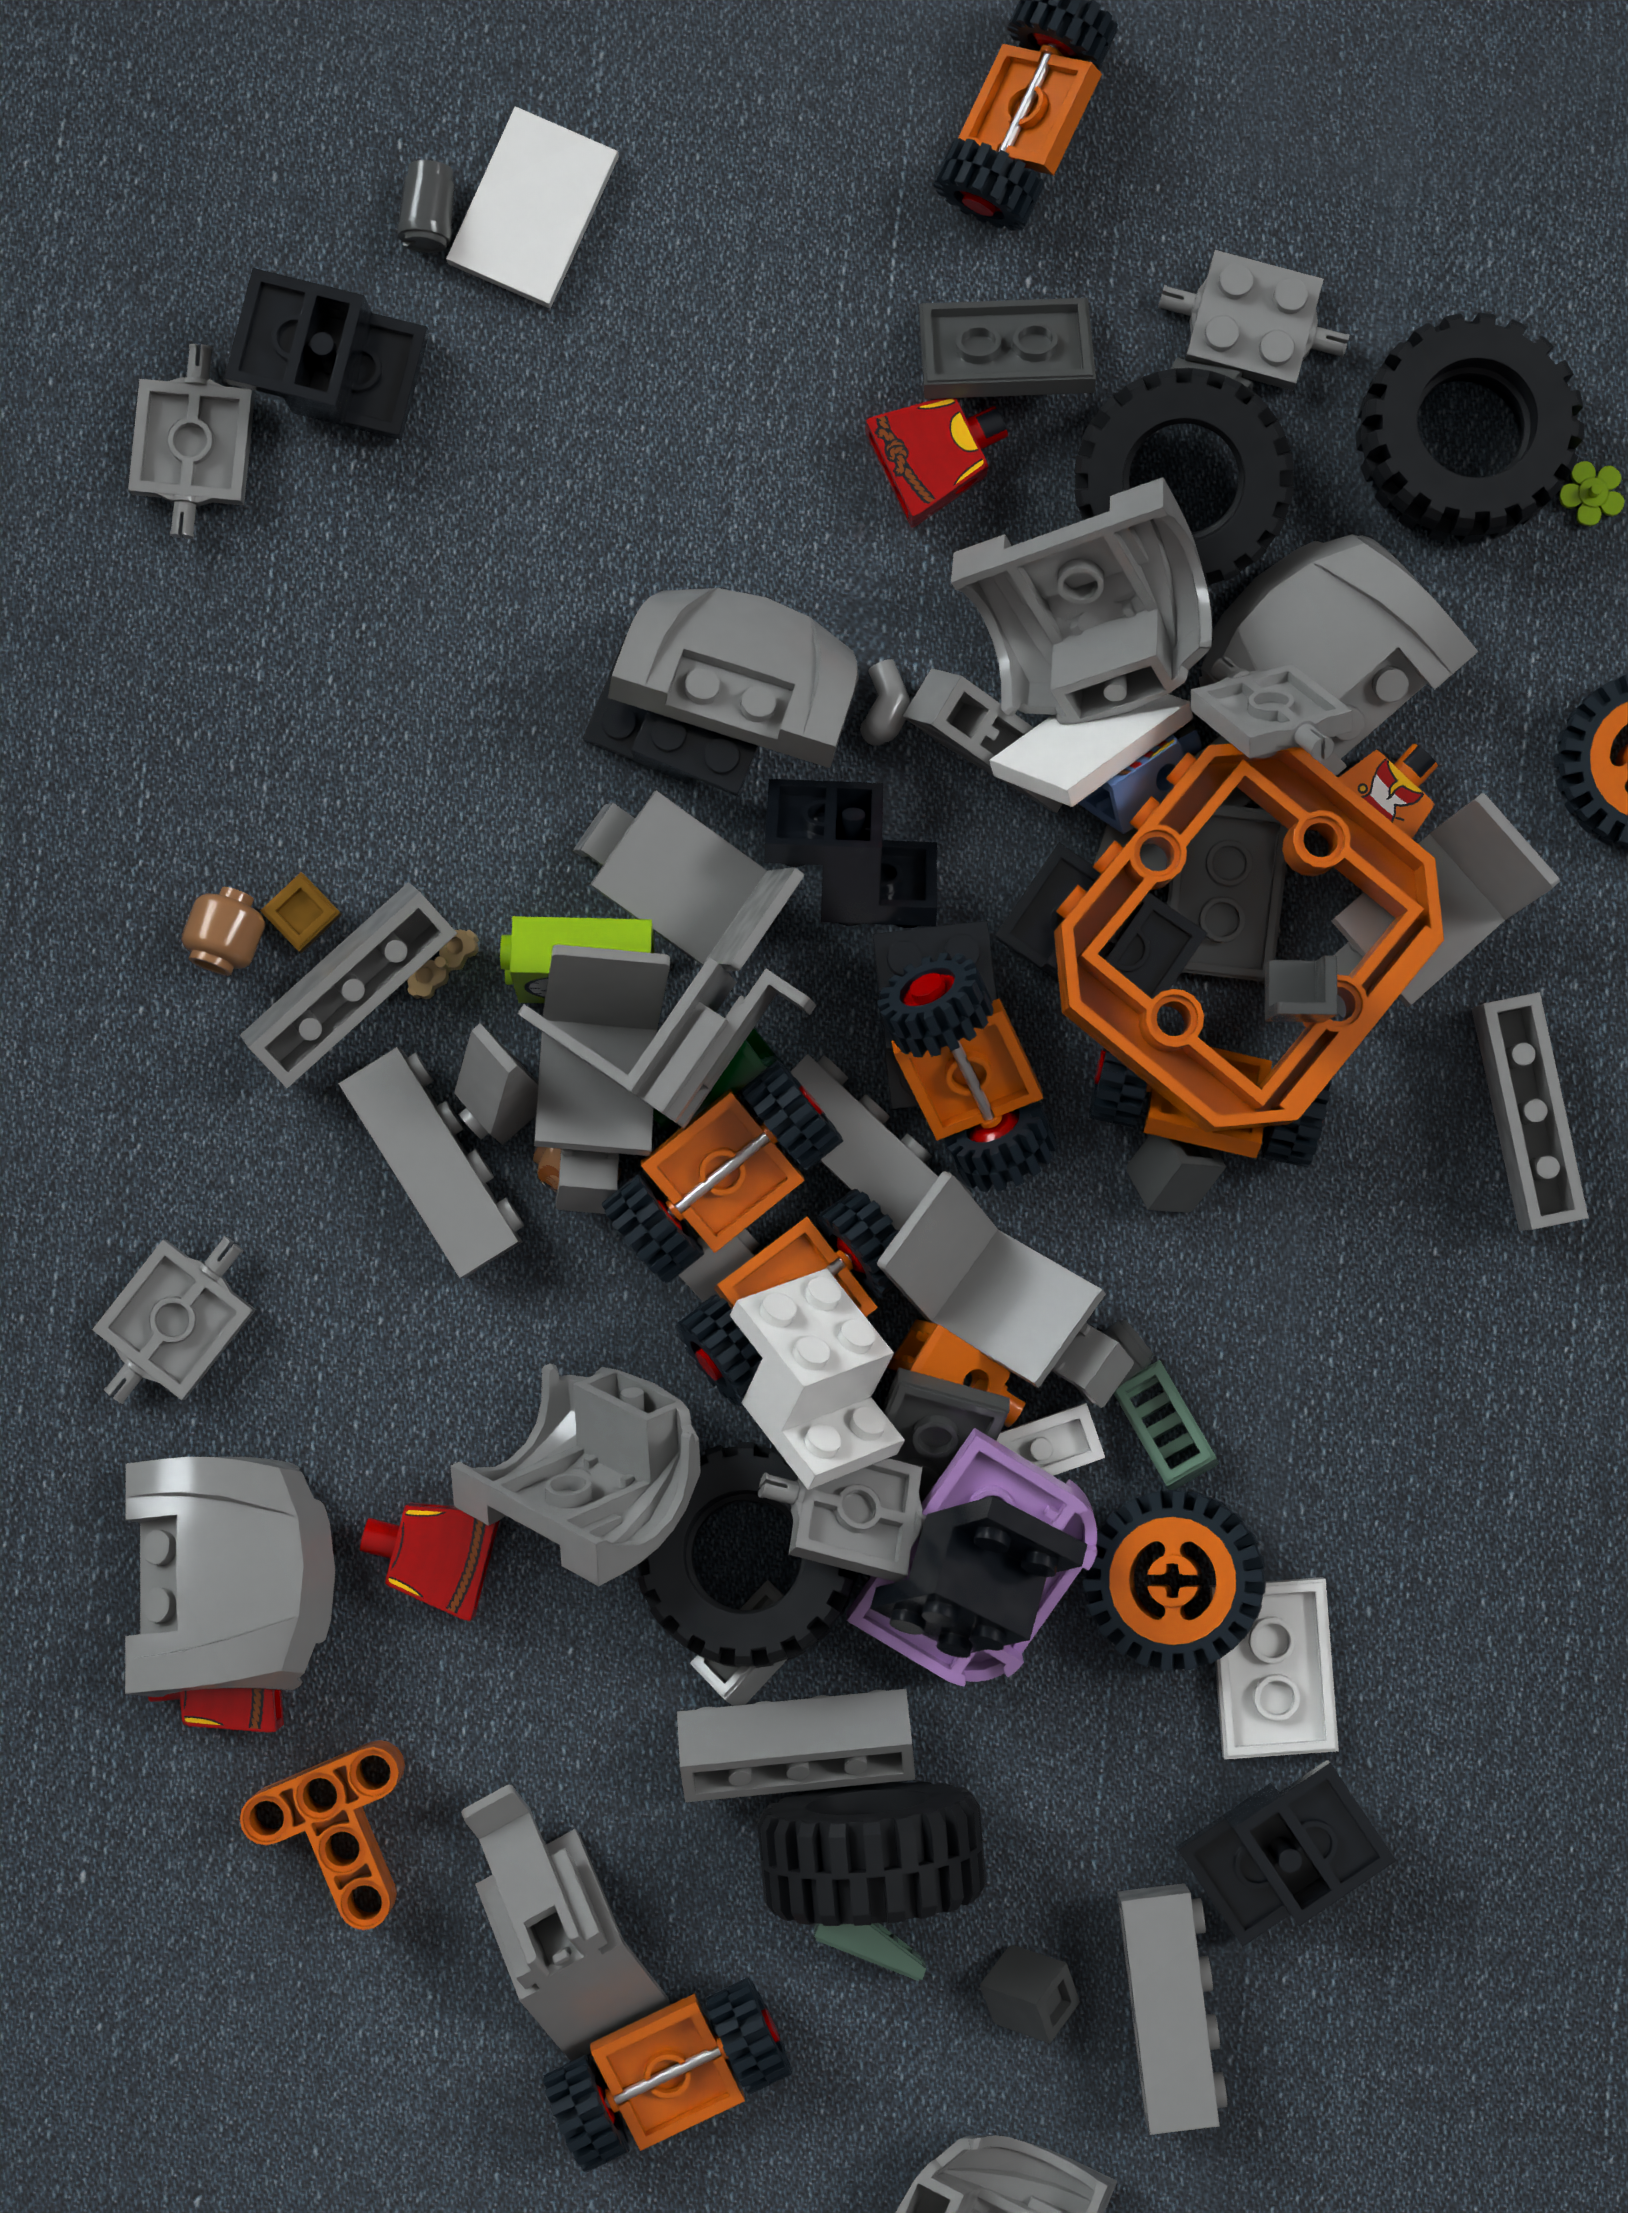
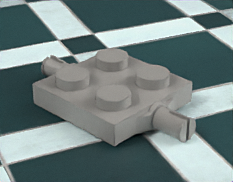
(1254, 319)
(191, 441)
(1271, 710)
(173, 1319)
(856, 1520)

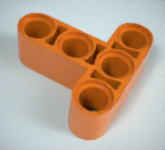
(344, 1816)

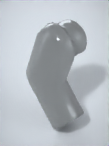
(886, 714)

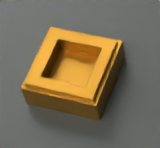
(301, 912)

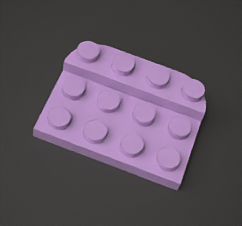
(977, 1472)

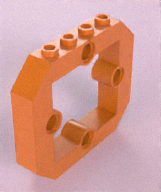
(1361, 847)

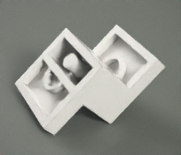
(817, 1378)

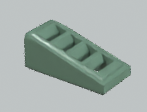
(1187, 1470)
(874, 1945)

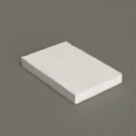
(532, 207)
(1079, 758)
(1280, 1677)

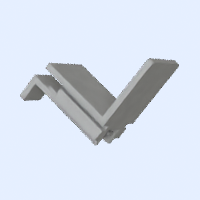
(686, 880)
(1482, 880)
(613, 1008)
(692, 1042)
(1001, 1294)
(557, 1928)

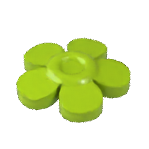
(1592, 493)

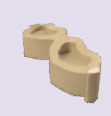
(436, 973)

